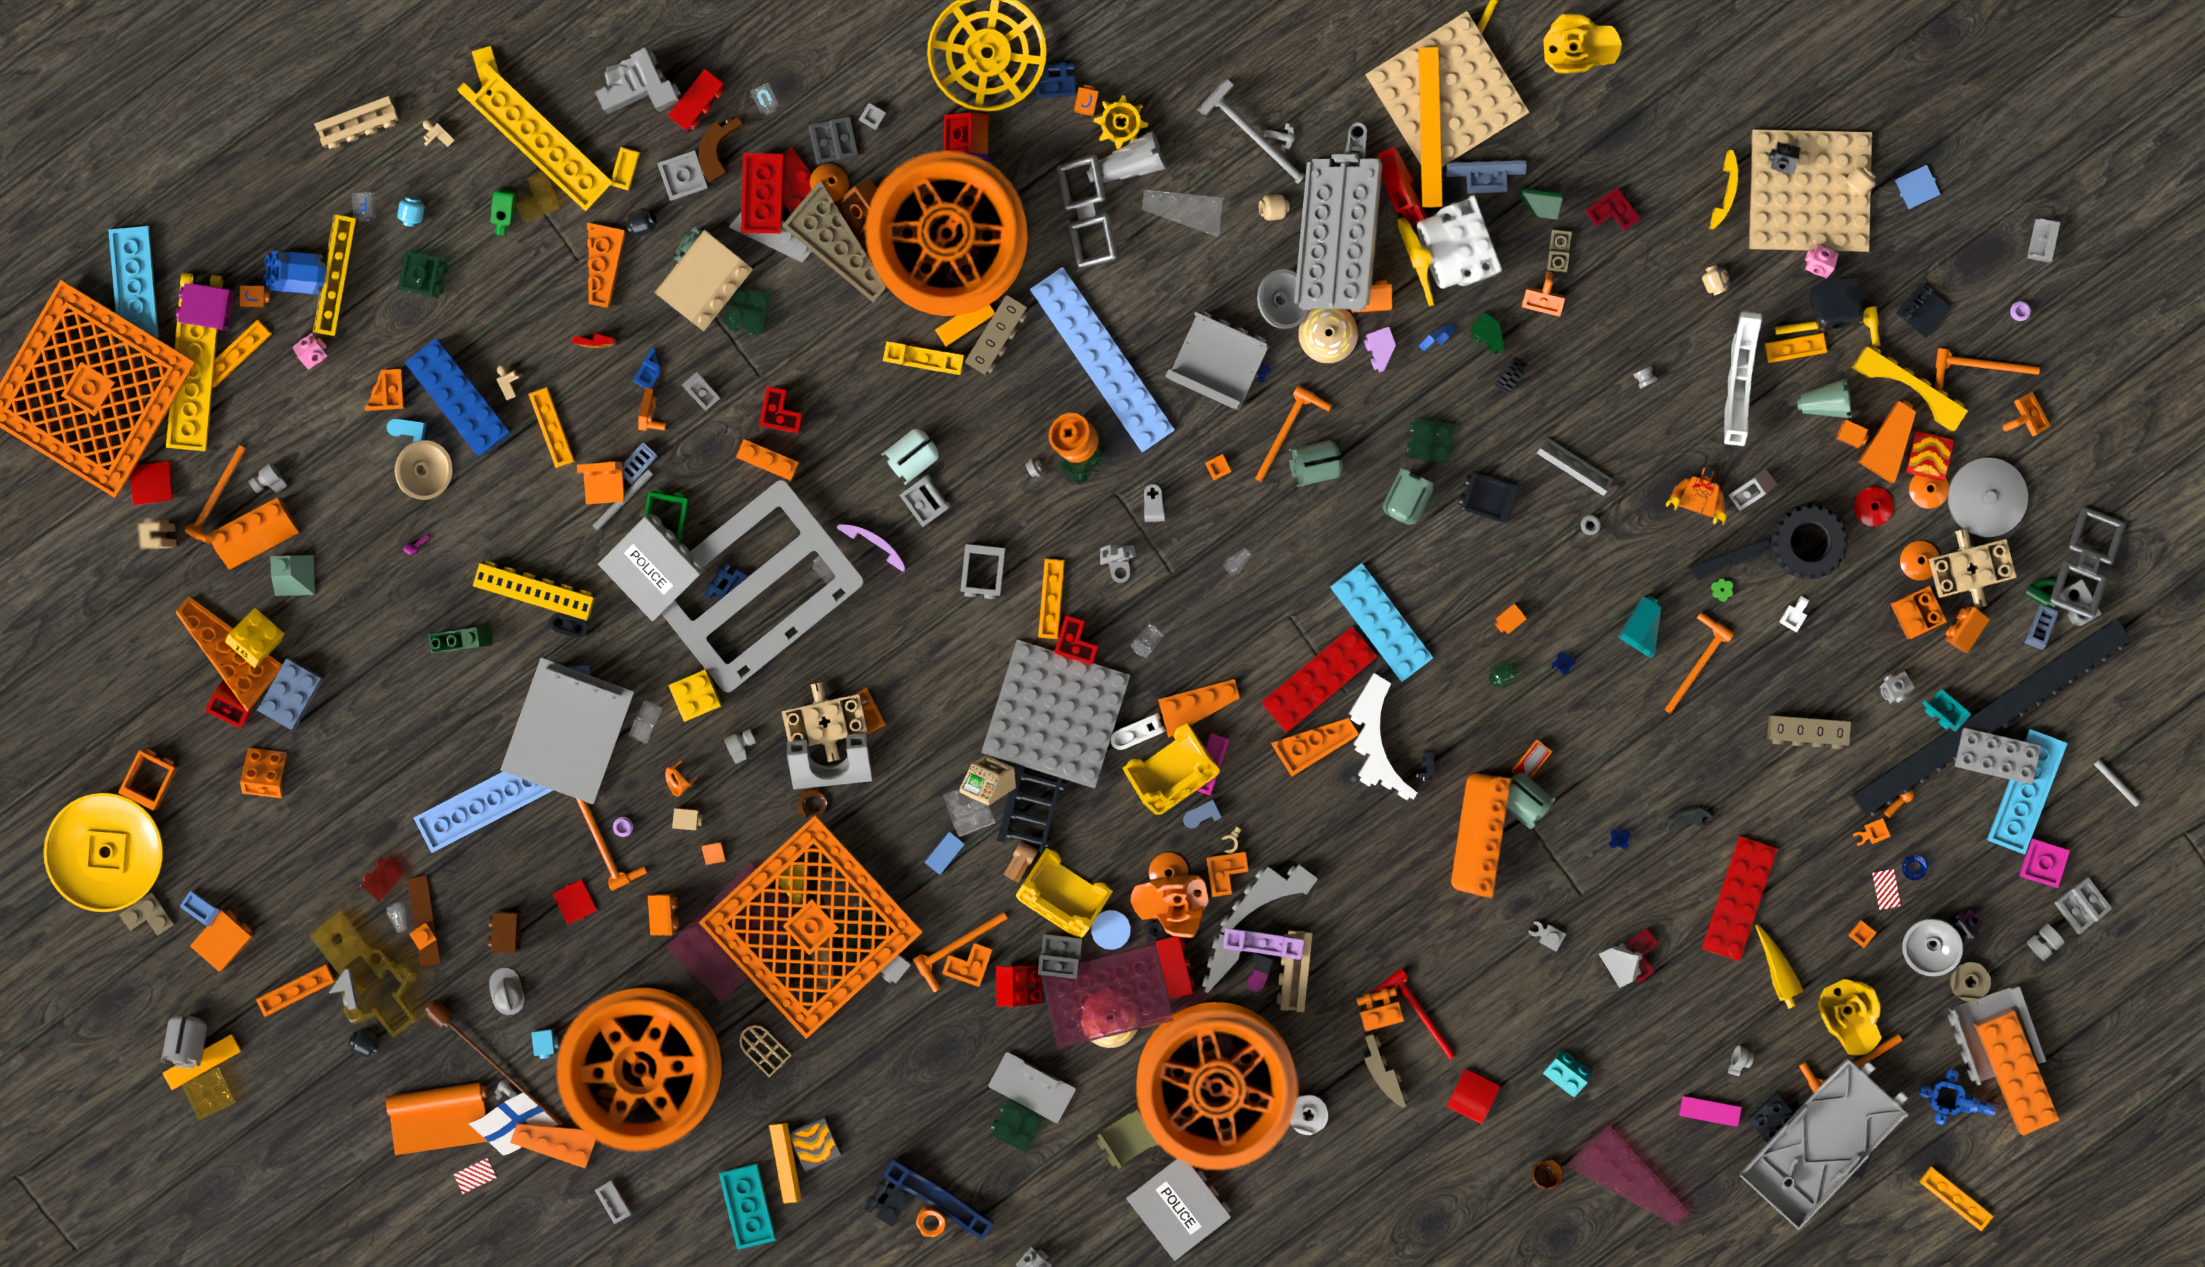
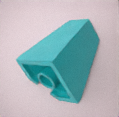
(1642, 626)

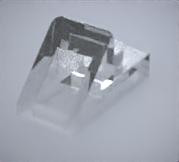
(645, 721)

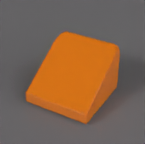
(713, 853)

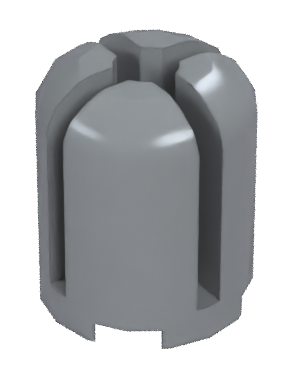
(184, 1041)

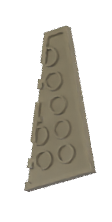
(827, 234)

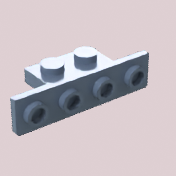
(1486, 176)

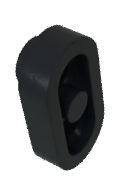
(568, 626)

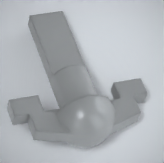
(1289, 137)
(503, 1086)

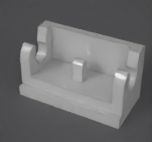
(2043, 240)

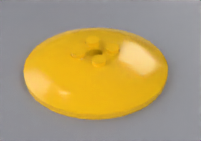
(75, 855)

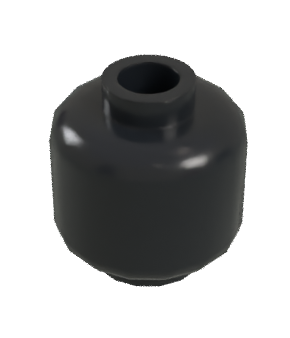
(641, 222)
(363, 1042)

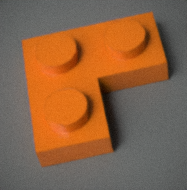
(1220, 868)
(971, 970)

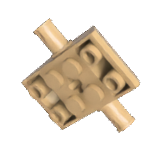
(1991, 565)
(845, 719)

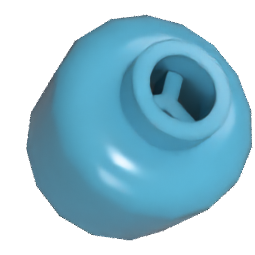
(411, 211)

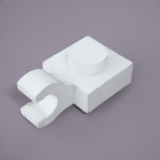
(1794, 617)

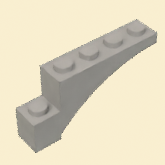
(1267, 888)

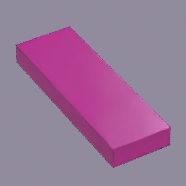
(1216, 748)
(1710, 1111)

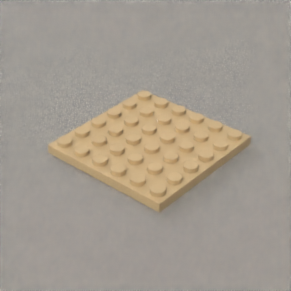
(1472, 90)
(1813, 202)

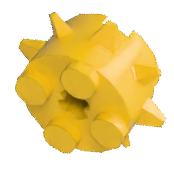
(1120, 111)

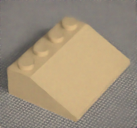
(703, 280)

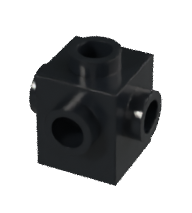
(1784, 157)
(1966, 924)

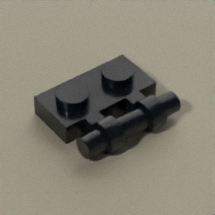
(894, 1204)

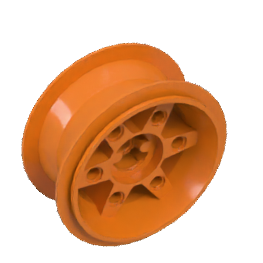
(980, 180)
(676, 1120)
(1169, 1127)

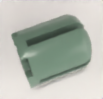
(1312, 453)
(1407, 497)
(1527, 800)

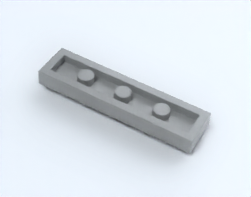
(1575, 466)

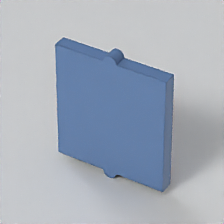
(1917, 187)

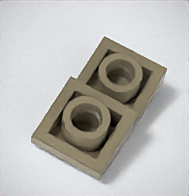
(1559, 250)

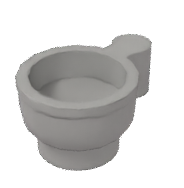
(1740, 1058)

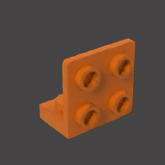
(603, 482)
(263, 773)

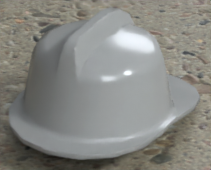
(506, 991)

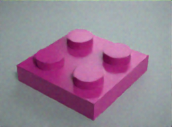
(2044, 863)

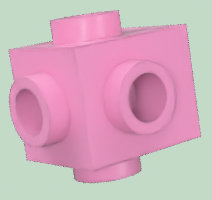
(1821, 260)
(310, 350)

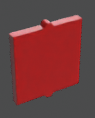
(574, 902)

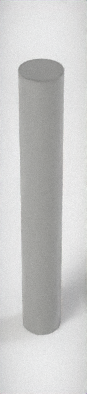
(2117, 782)

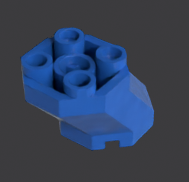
(294, 272)

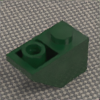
(1489, 332)

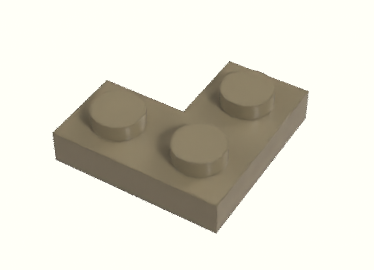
(147, 909)

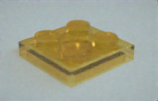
(208, 1093)

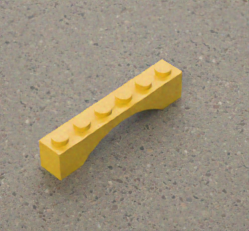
(1944, 410)

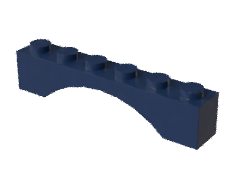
(941, 1199)

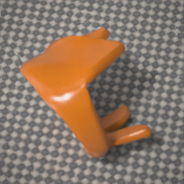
(680, 787)
(930, 1210)

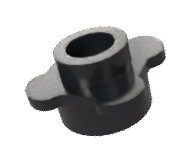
(1154, 935)

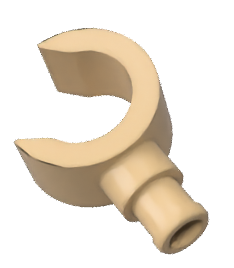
(1234, 835)

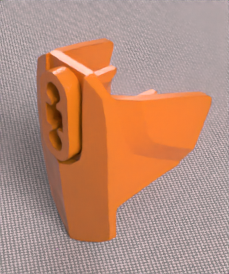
(1173, 903)

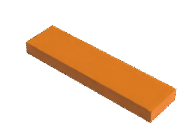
(296, 990)

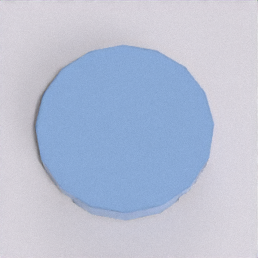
(1111, 929)

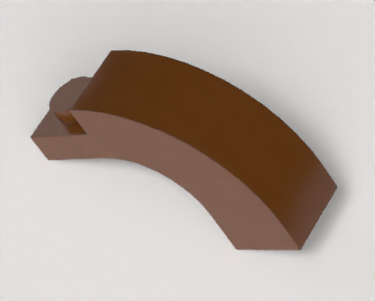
(709, 148)

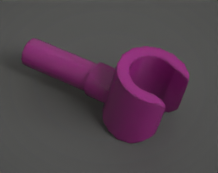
(411, 549)

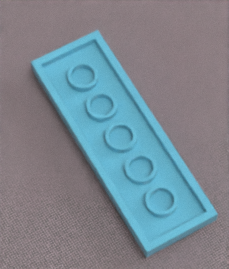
(134, 277)
(1381, 622)
(2025, 801)

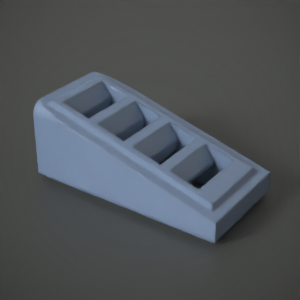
(649, 452)
(2041, 644)

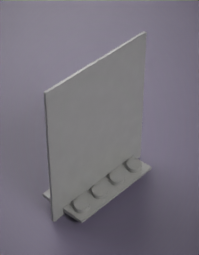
(567, 730)

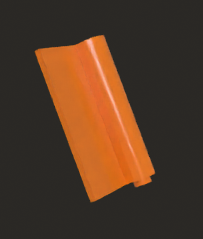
(436, 1118)

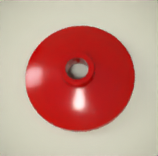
(1863, 507)

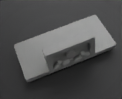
(1997, 756)
(1032, 1087)

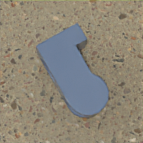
(1195, 816)

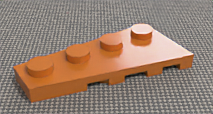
(605, 253)

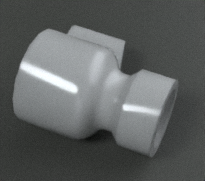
(268, 476)
(736, 745)

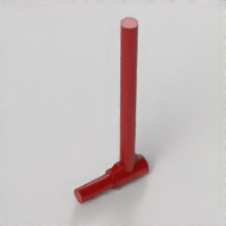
(1398, 980)

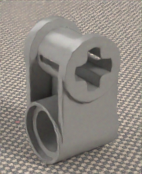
(1356, 144)
(1153, 507)

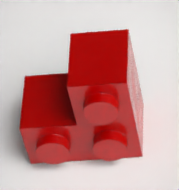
(775, 416)
(1070, 645)

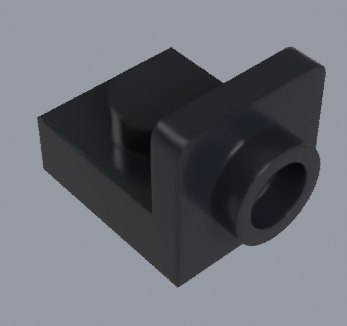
(1427, 762)

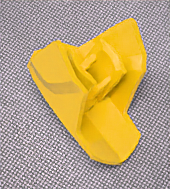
(1593, 44)
(1858, 1026)

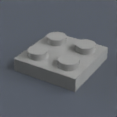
(682, 175)

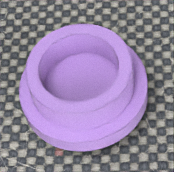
(2020, 311)
(623, 826)

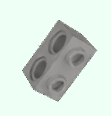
(2083, 599)

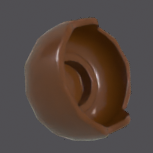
(1547, 1174)

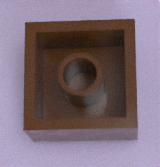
(505, 931)

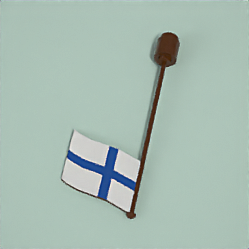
(500, 1123)

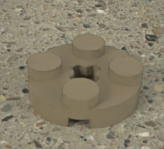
(1977, 990)

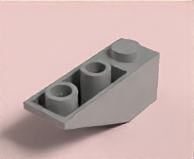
(1220, 963)

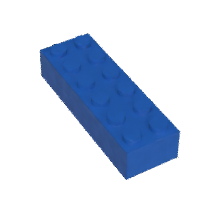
(458, 397)

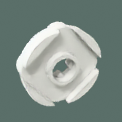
(1317, 1108)

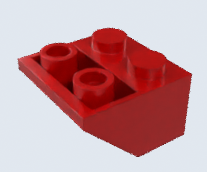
(227, 706)
(1018, 985)

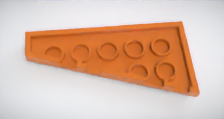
(210, 634)

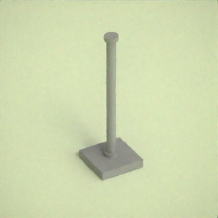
(1217, 99)

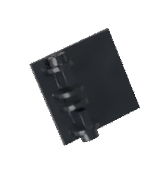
(1923, 310)
(1770, 1117)

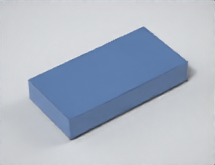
(944, 853)
(199, 908)

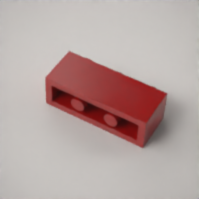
(697, 101)
(1175, 966)

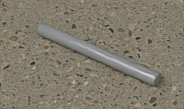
(628, 494)

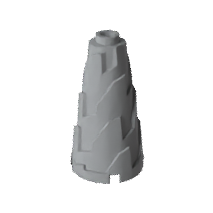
(1137, 158)

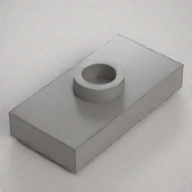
(613, 1201)

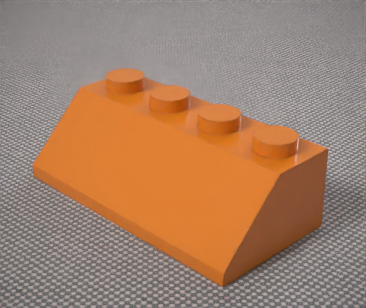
(253, 533)

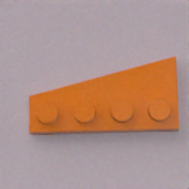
(1196, 704)
(1308, 747)
(565, 1144)

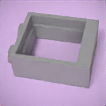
(971, 592)

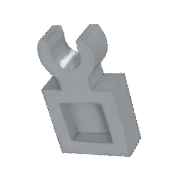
(1550, 936)

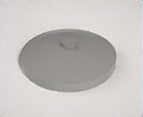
(1987, 497)

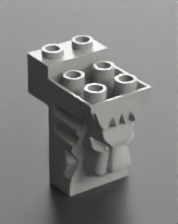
(635, 80)

